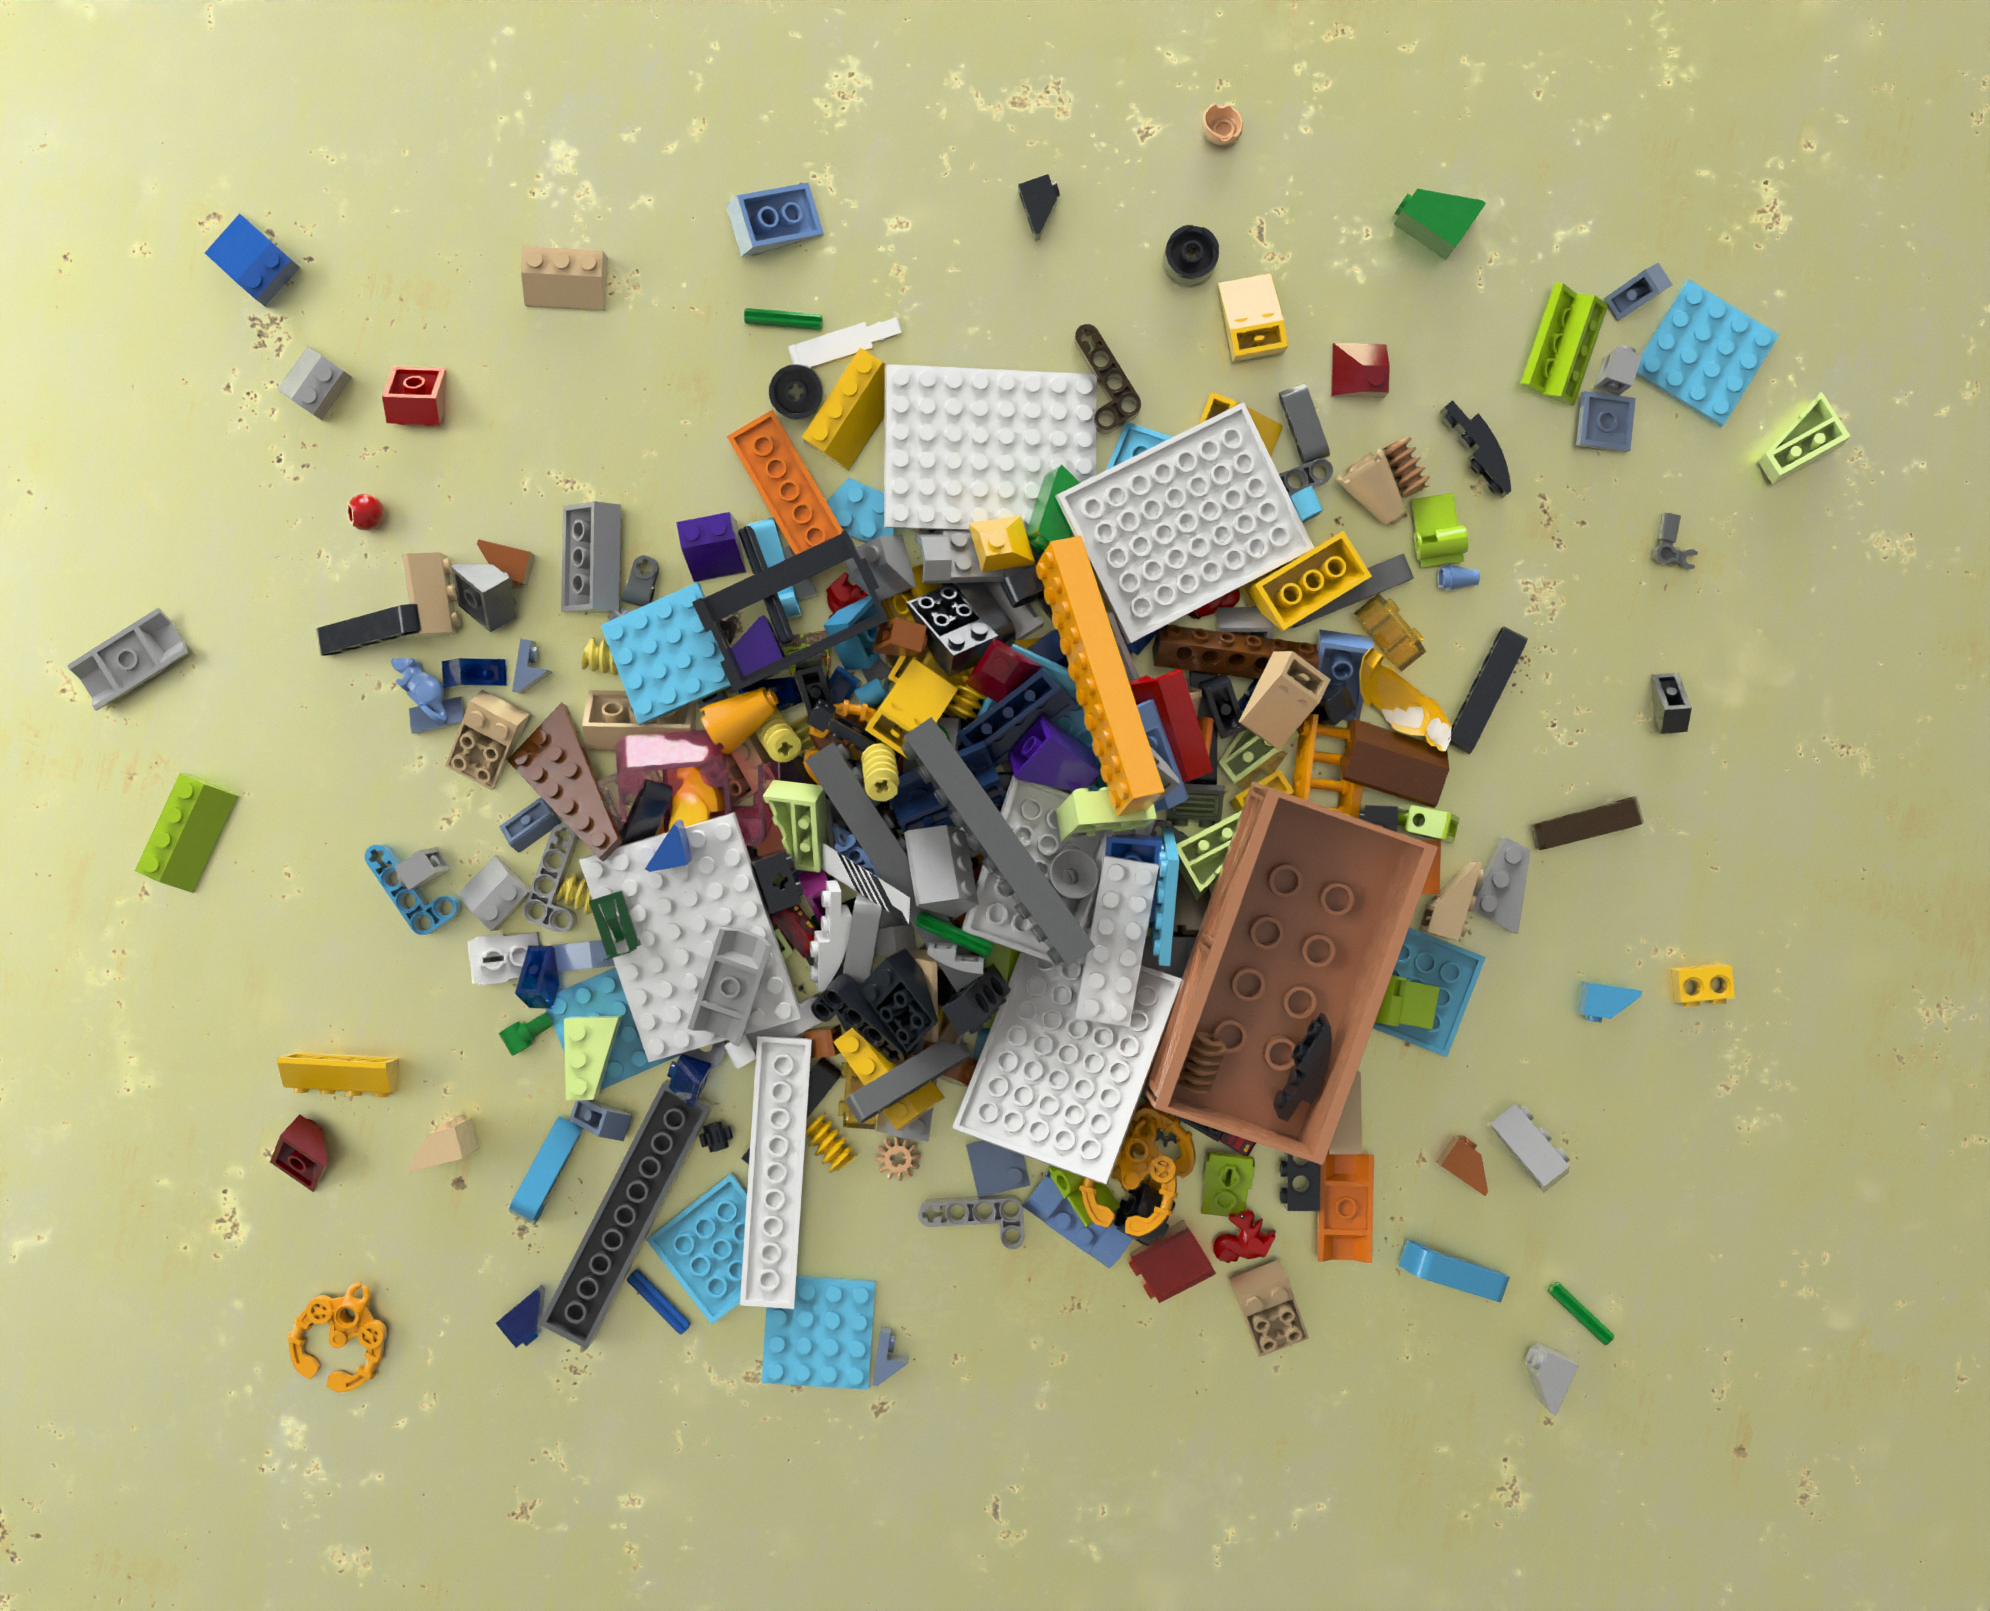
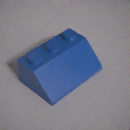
(1138, 848)

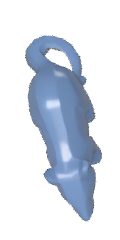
(421, 688)
(850, 848)

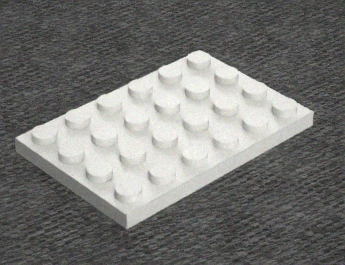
(1033, 818)

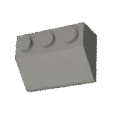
(941, 870)

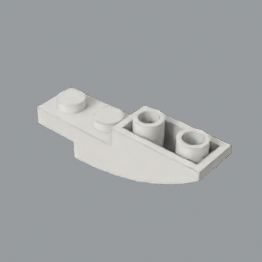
(831, 942)

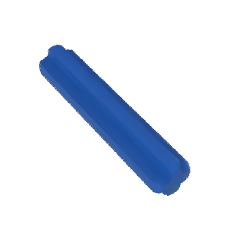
(658, 1302)

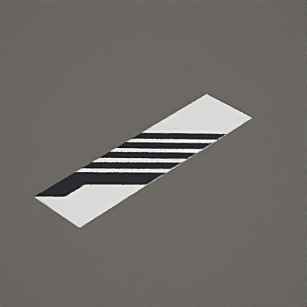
(866, 883)

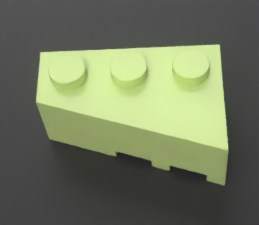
(1805, 441)
(1245, 754)
(1092, 812)
(802, 819)
(1204, 854)
(587, 1053)

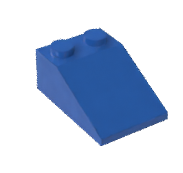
(252, 260)

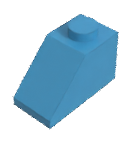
(1604, 1001)

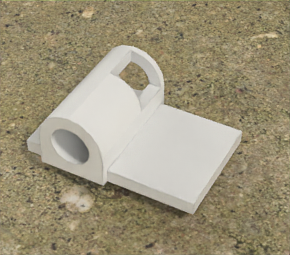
(498, 956)

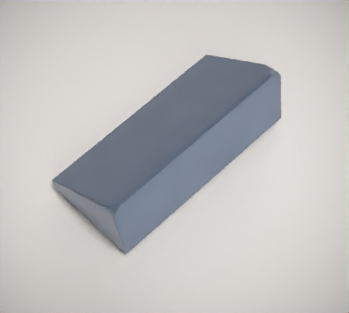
(421, 722)
(529, 825)

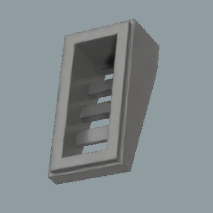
(804, 589)

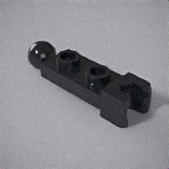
(824, 717)

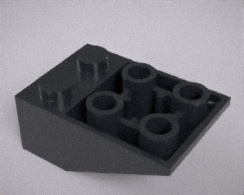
(954, 629)
(901, 998)

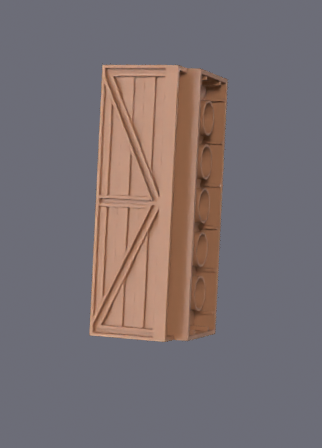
(1294, 929)

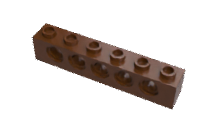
(1222, 651)

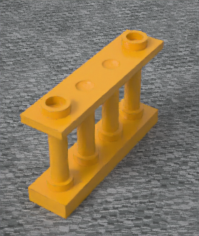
(1349, 793)

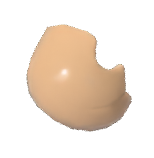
(1222, 124)

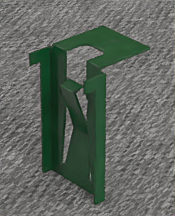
(608, 908)

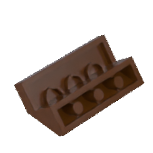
(1394, 764)

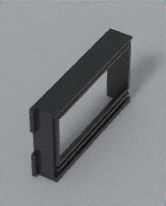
(773, 581)

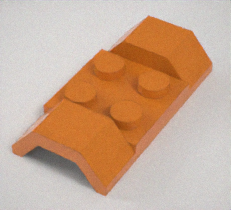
(1346, 1208)

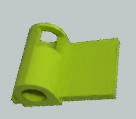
(1437, 531)
(1408, 1004)
(1226, 1183)
(1069, 1185)

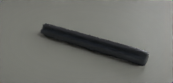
(772, 602)

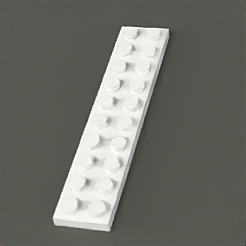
(775, 1172)

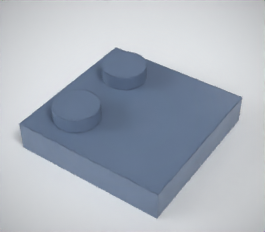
(1605, 421)
(996, 1168)

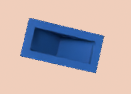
(844, 684)
(673, 850)

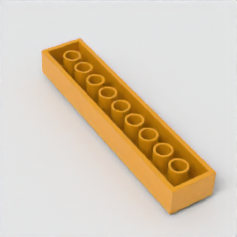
(1099, 676)

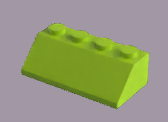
(186, 832)

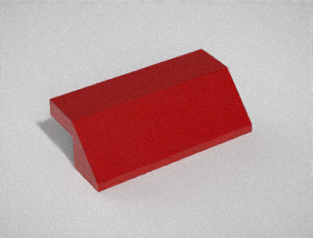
(1178, 720)

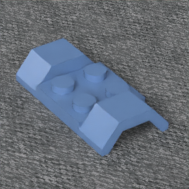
(1159, 742)
(1055, 1211)

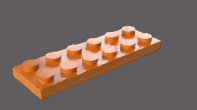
(784, 483)

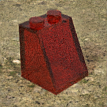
(1171, 1263)

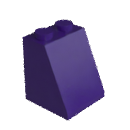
(711, 546)
(757, 648)
(1053, 757)

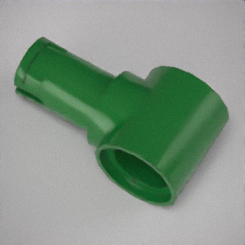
(520, 1035)

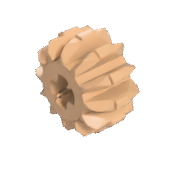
(901, 1166)

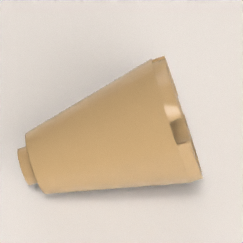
(1375, 487)

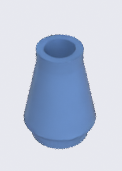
(1457, 577)

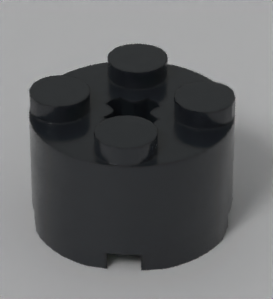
(1192, 240)
(787, 403)
(1141, 1204)

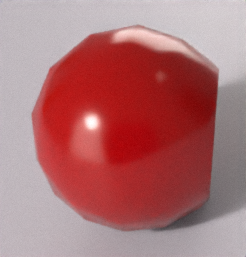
(365, 511)

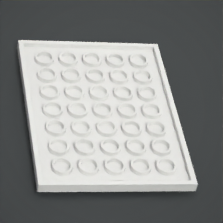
(980, 442)
(1185, 522)
(678, 924)
(1063, 1082)

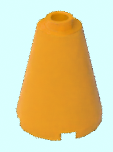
(738, 717)

